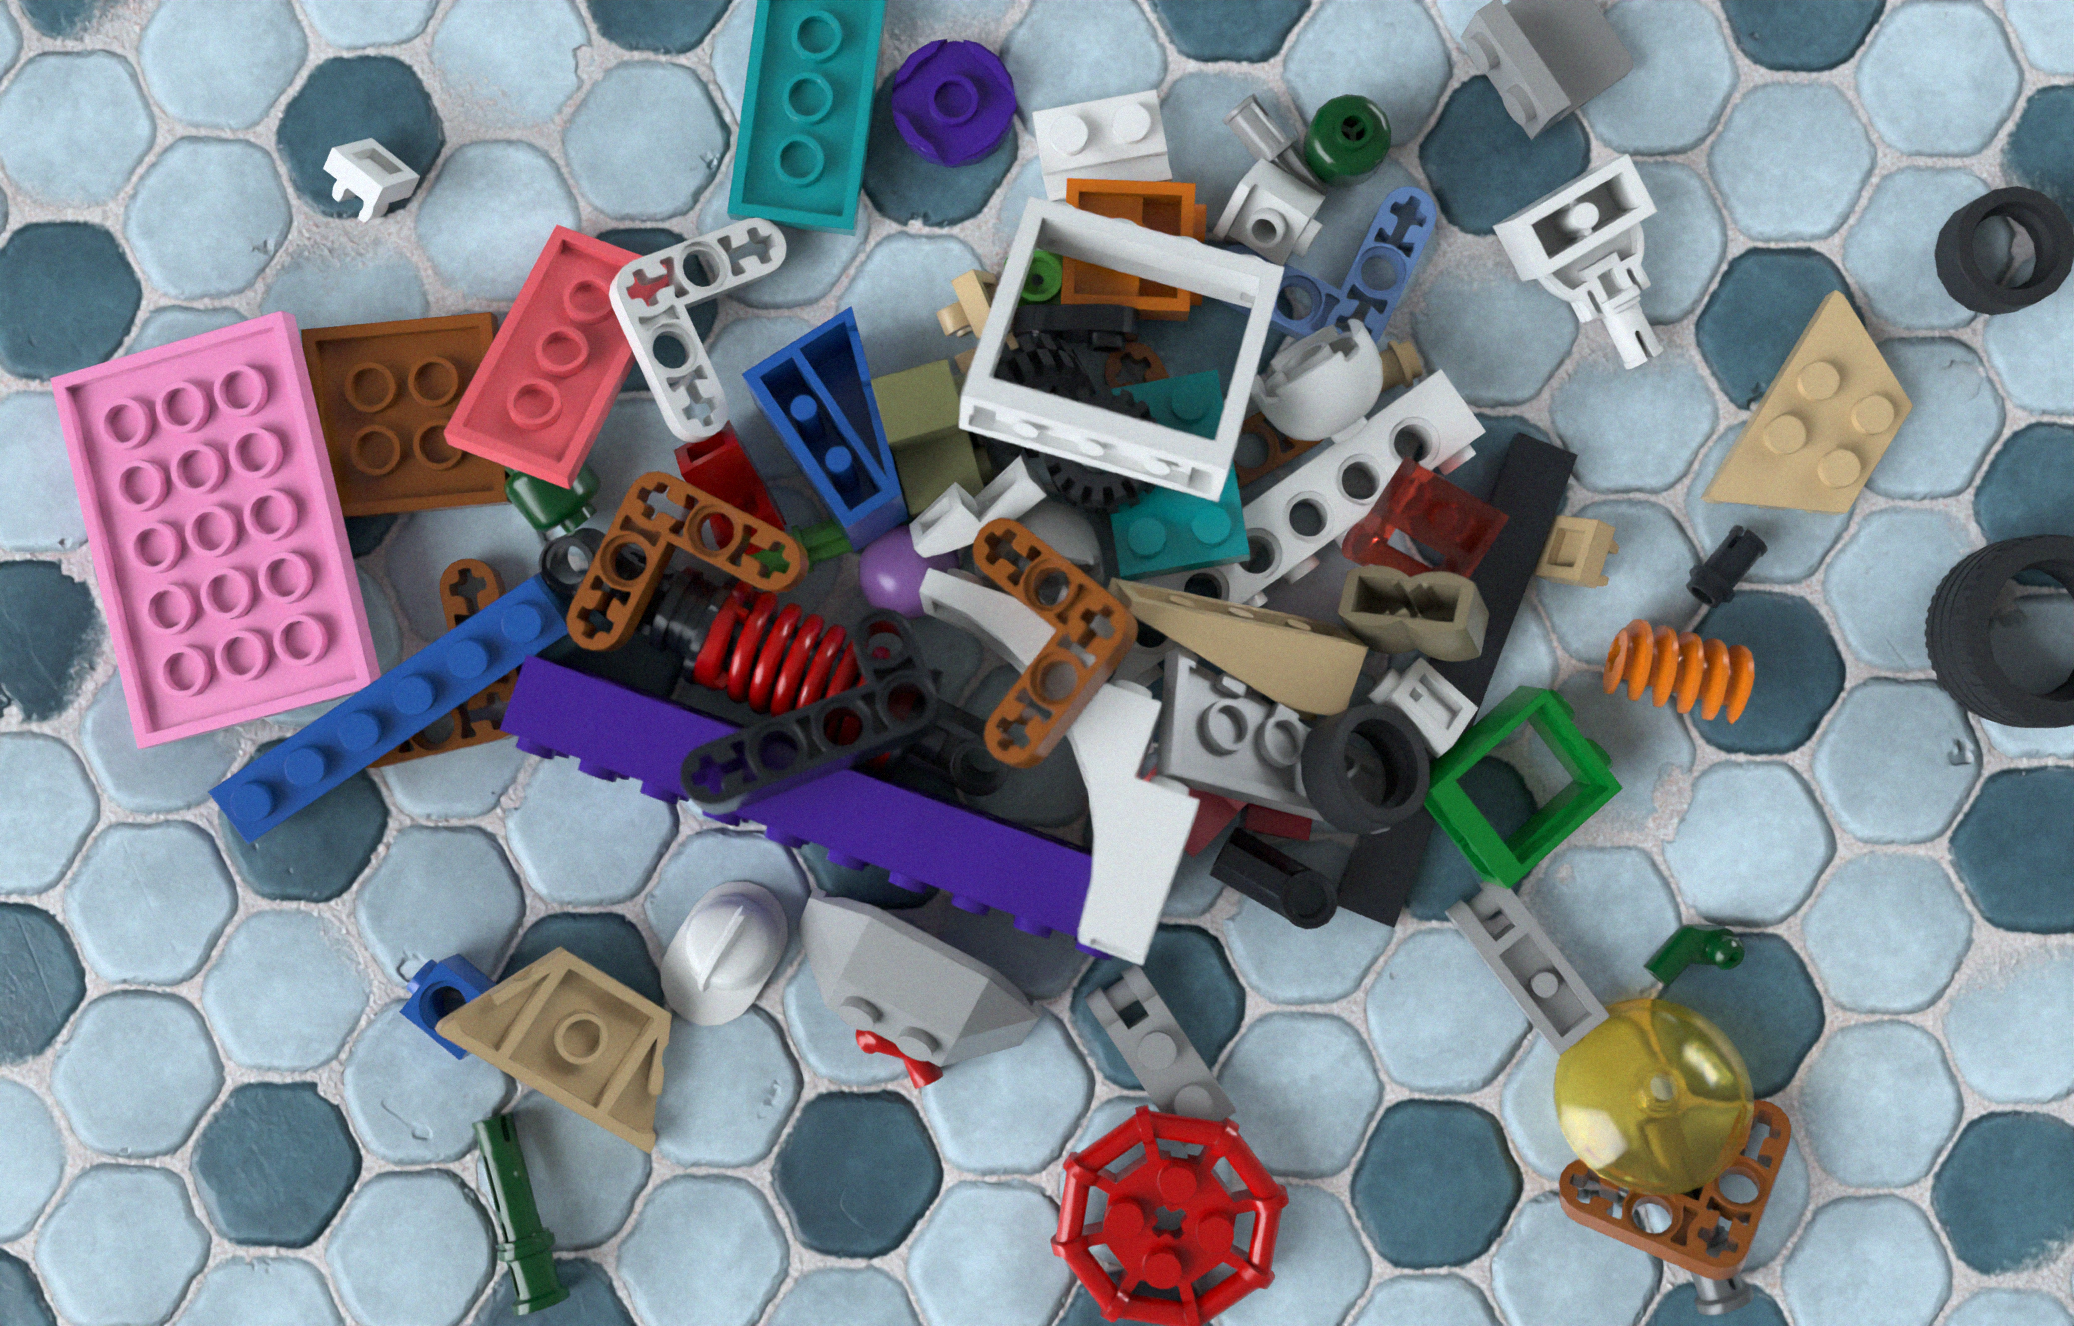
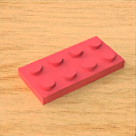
(552, 363)

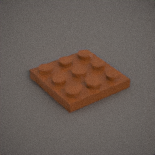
(385, 409)

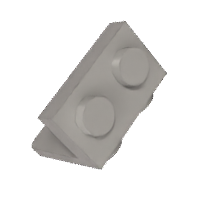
(1545, 57)

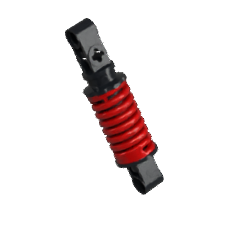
(770, 661)

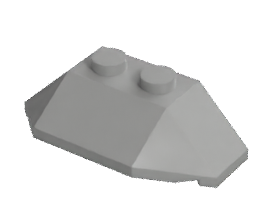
(910, 984)

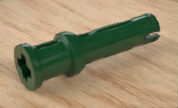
(525, 1241)

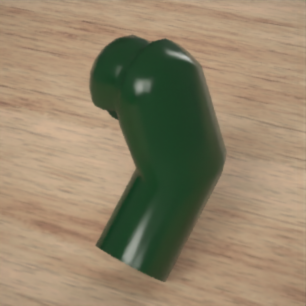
(1695, 946)

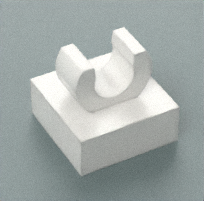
(372, 174)

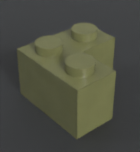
(924, 433)

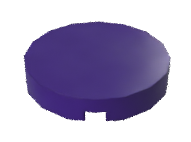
(953, 103)

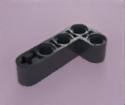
(808, 726)

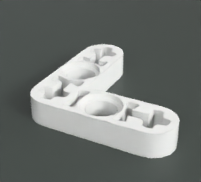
(669, 316)

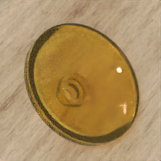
(1629, 1132)

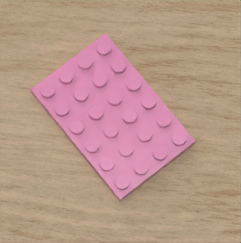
(216, 530)

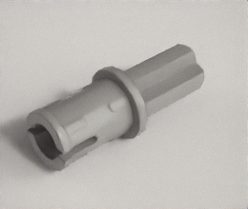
(1267, 140)

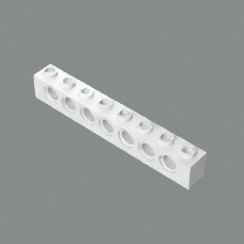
(1429, 411)

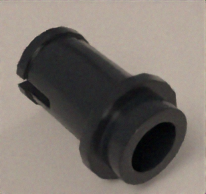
(1725, 567)

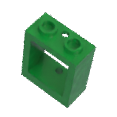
(1583, 759)

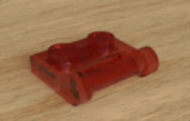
(1430, 512)

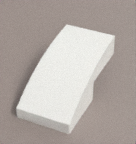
(957, 517)

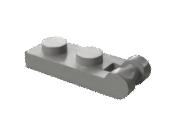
(1529, 967)
(1159, 1050)

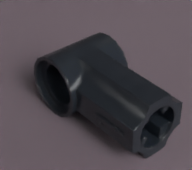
(1269, 877)

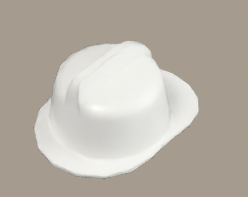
(724, 953)

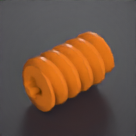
(1682, 667)

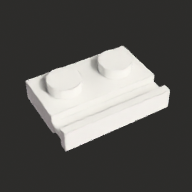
(1102, 141)

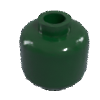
(1350, 159)
(551, 505)

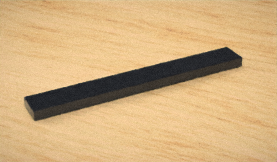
(1528, 493)

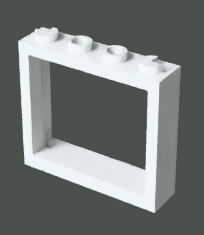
(1096, 434)

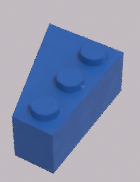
(830, 425)

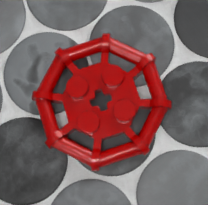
(1169, 1256)

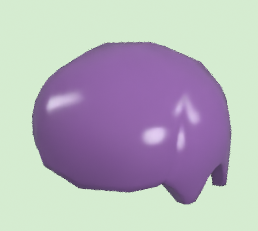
(895, 571)

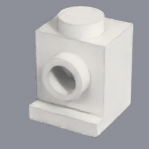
(1272, 213)

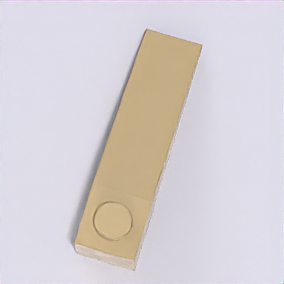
(1283, 655)

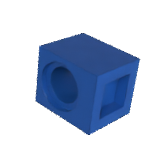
(428, 985)

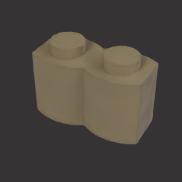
(1424, 612)

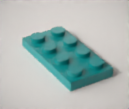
(807, 113)

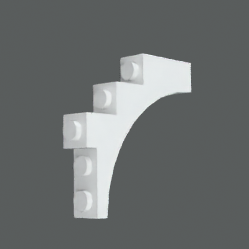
(1135, 822)

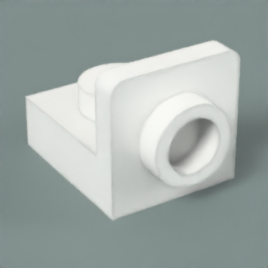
(1427, 702)

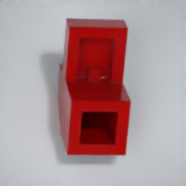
(730, 474)

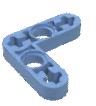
(1331, 303)

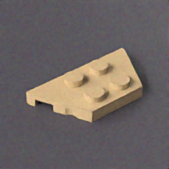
(1817, 422)
(573, 1040)

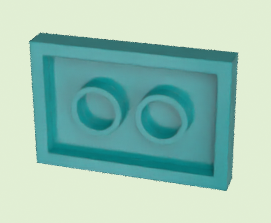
(1170, 527)

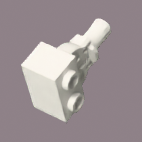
(1589, 251)

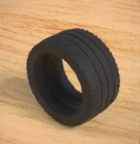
(1960, 638)

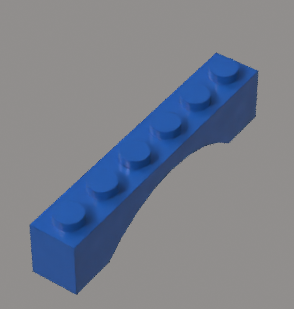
(393, 708)

